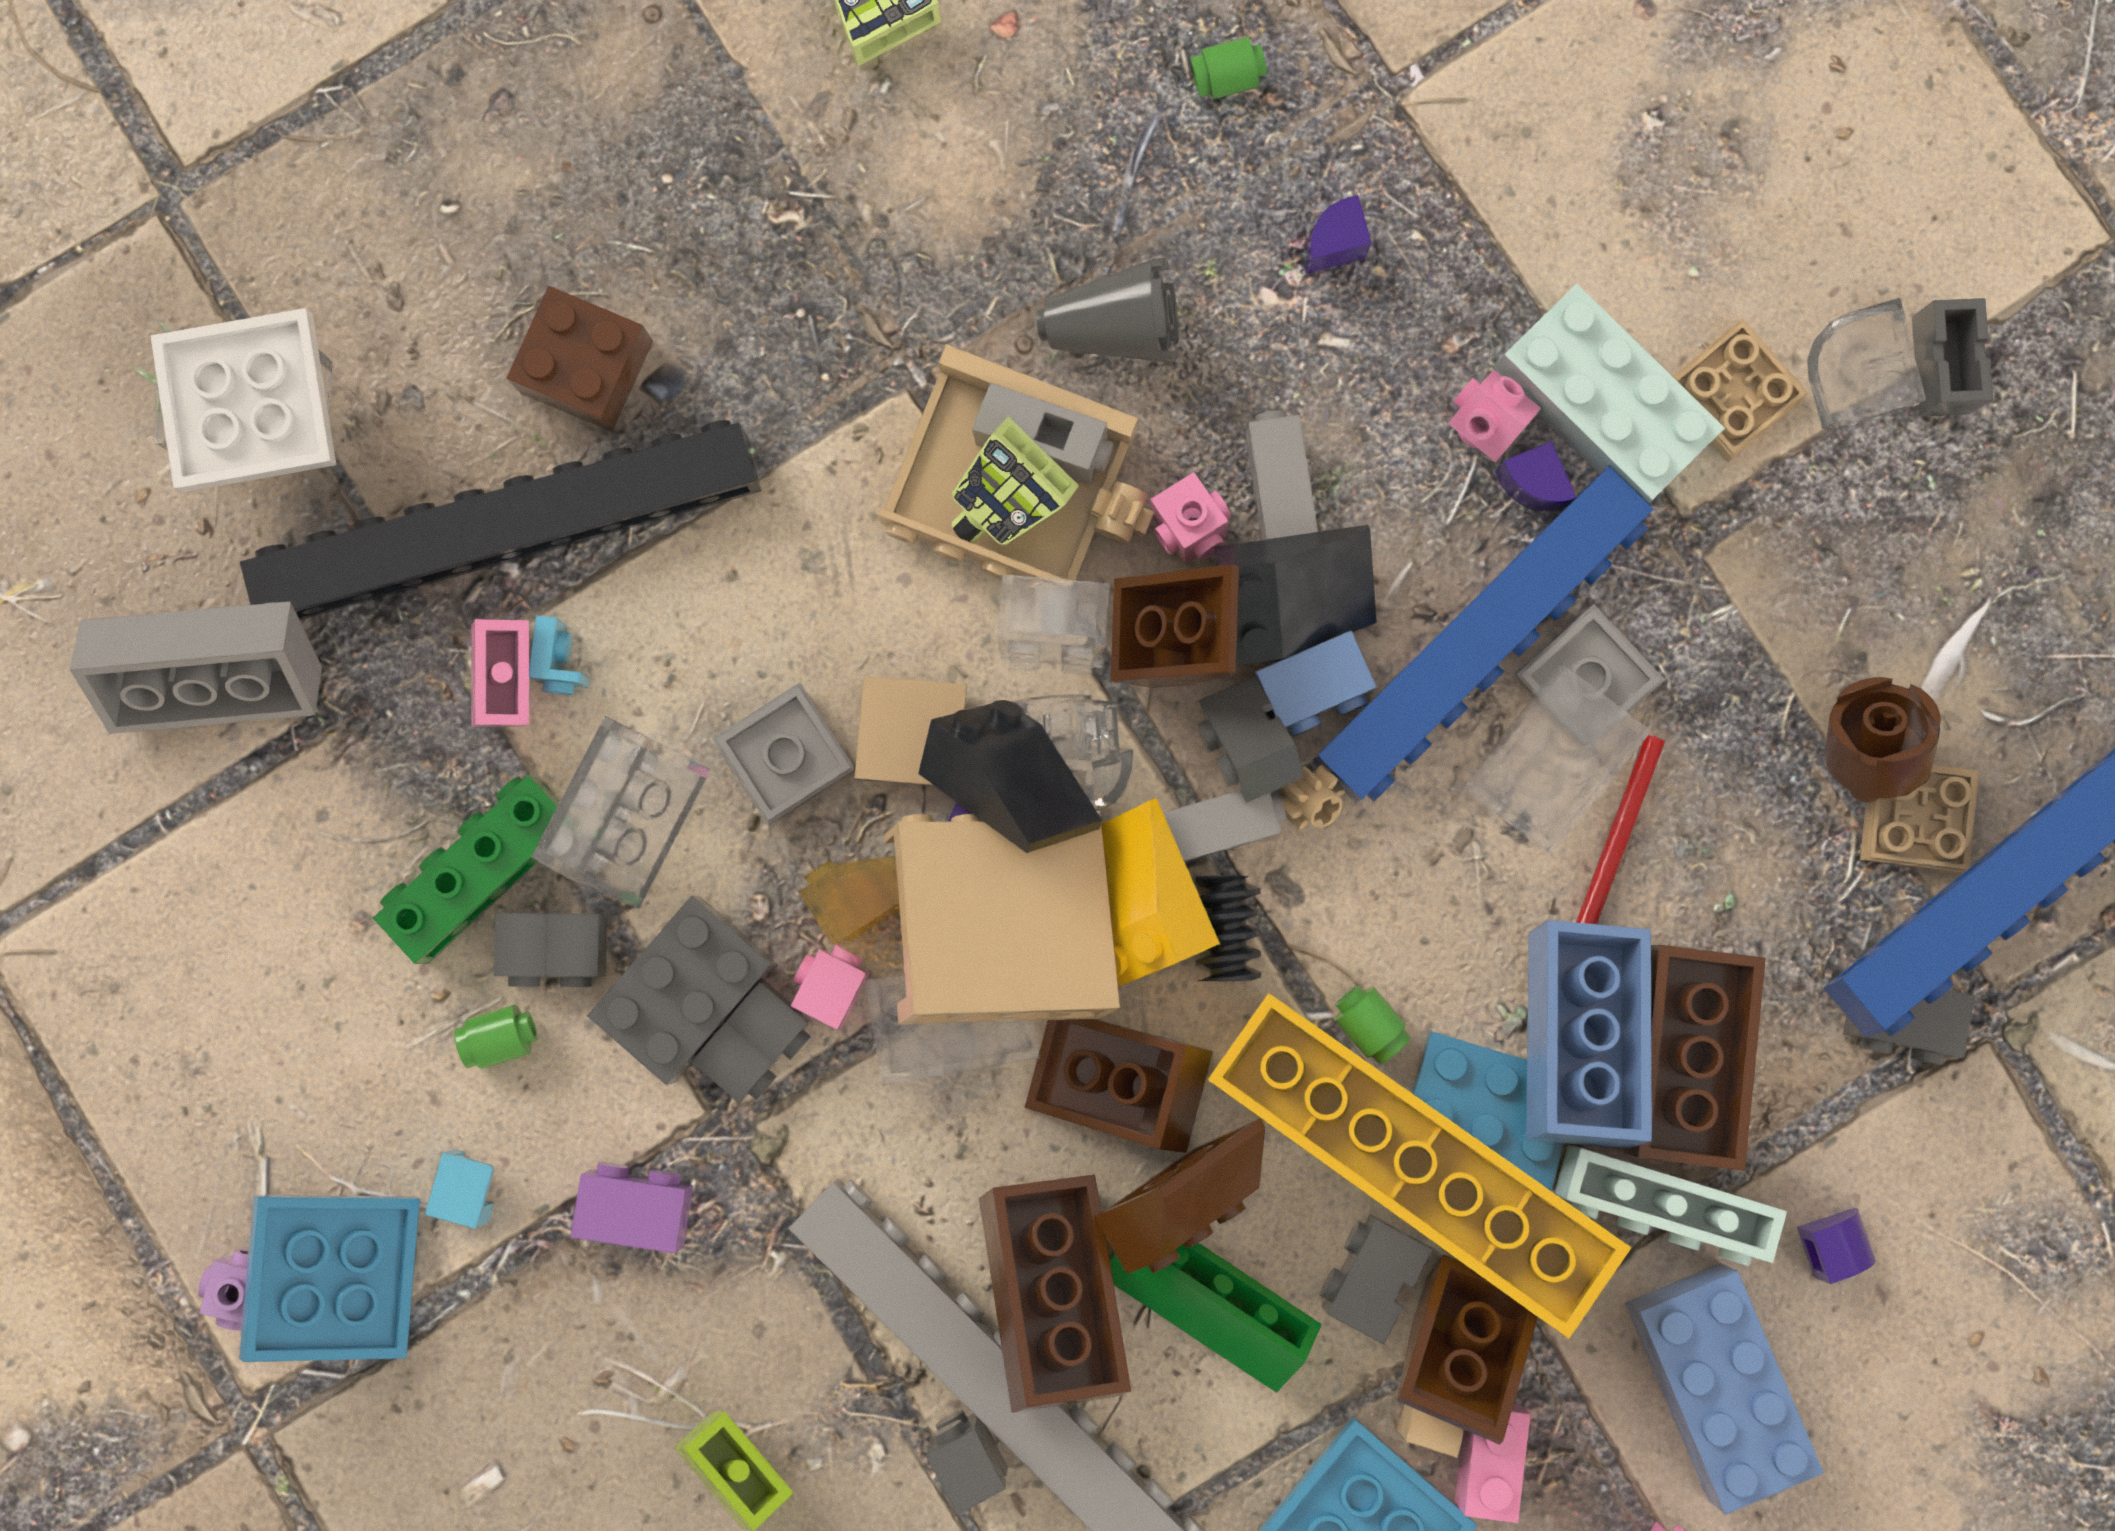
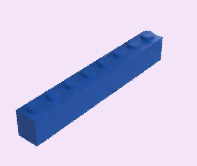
(1484, 634)
(1980, 906)

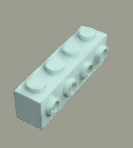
(1669, 1203)

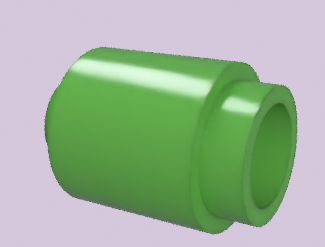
(1228, 68)
(1371, 1023)
(495, 1037)

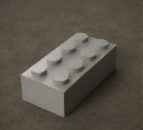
(197, 667)

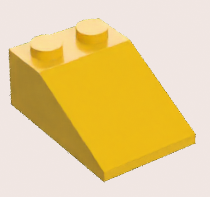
(1151, 895)

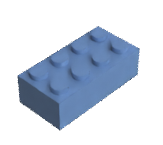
(1589, 1035)
(1724, 1388)

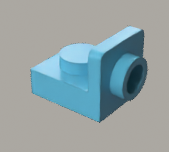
(550, 649)

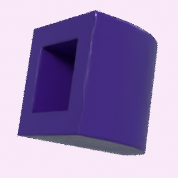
(1338, 236)
(1537, 479)
(1837, 1246)

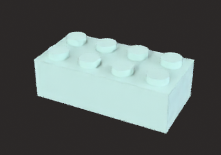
(1608, 395)

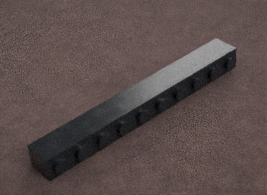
(505, 523)

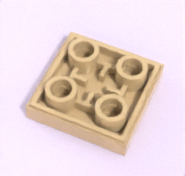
(1741, 387)
(896, 725)
(1925, 827)

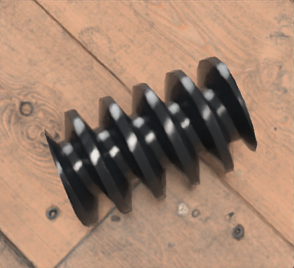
(1228, 920)

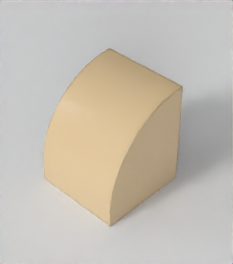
(1429, 1432)

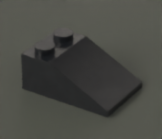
(1300, 591)
(1007, 775)

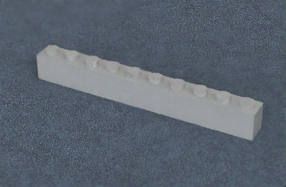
(968, 1358)

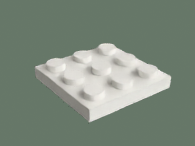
(243, 400)

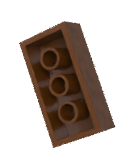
(1702, 1055)
(1053, 1293)

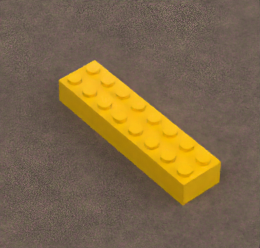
(1420, 1165)

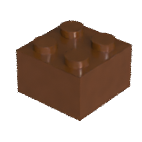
(580, 358)

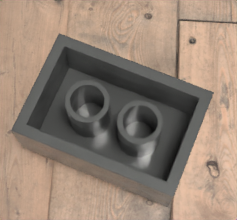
(681, 989)

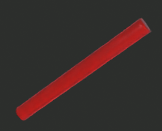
(1621, 830)

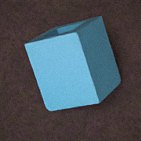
(461, 1190)

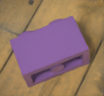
(632, 1208)

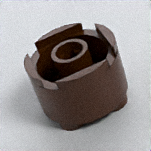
(1882, 738)

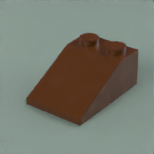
(1175, 627)
(1120, 1081)
(1466, 1351)

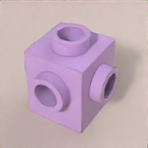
(219, 1289)

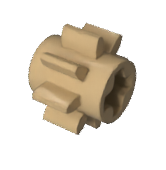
(1121, 512)
(1313, 798)

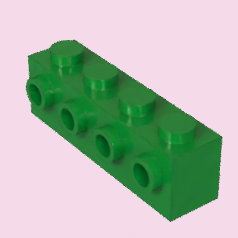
(471, 873)
(1225, 1312)

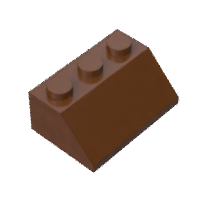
(1185, 1200)

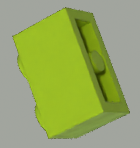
(733, 1470)

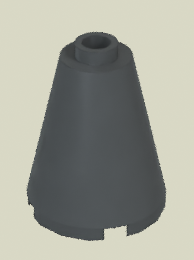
(1115, 315)

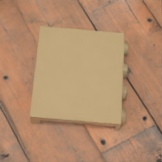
(946, 448)
(1001, 927)

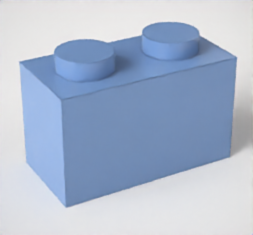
(1317, 682)

